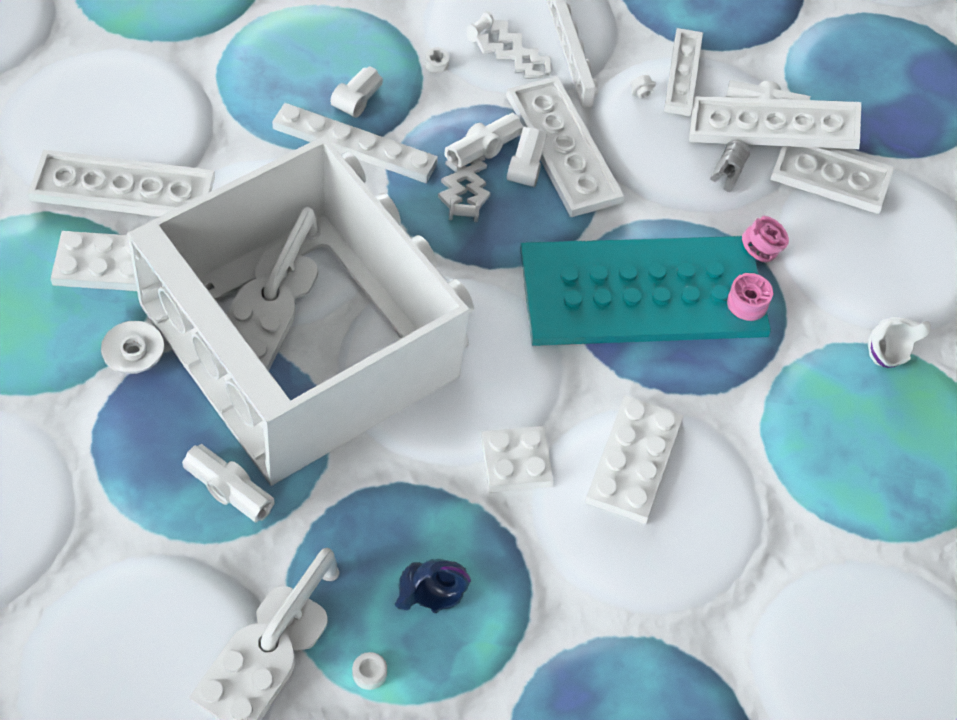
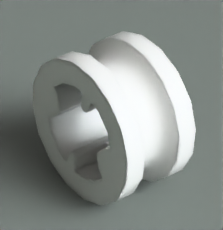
(437, 53)

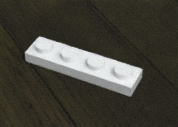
(683, 72)

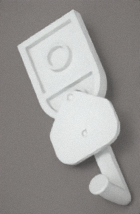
(280, 279)
(243, 676)

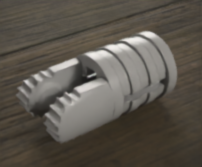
(731, 163)

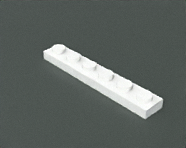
(573, 51)
(363, 144)

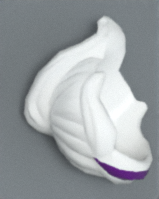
(894, 340)

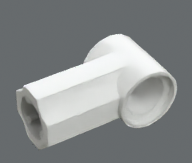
(354, 96)
(526, 163)

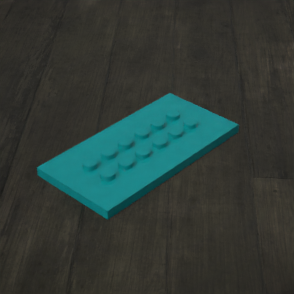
(635, 290)

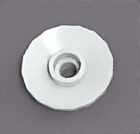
(128, 338)

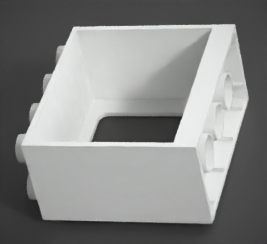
(220, 244)

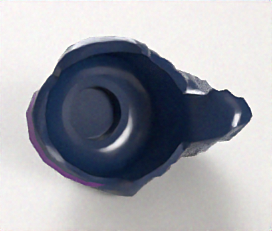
(432, 585)

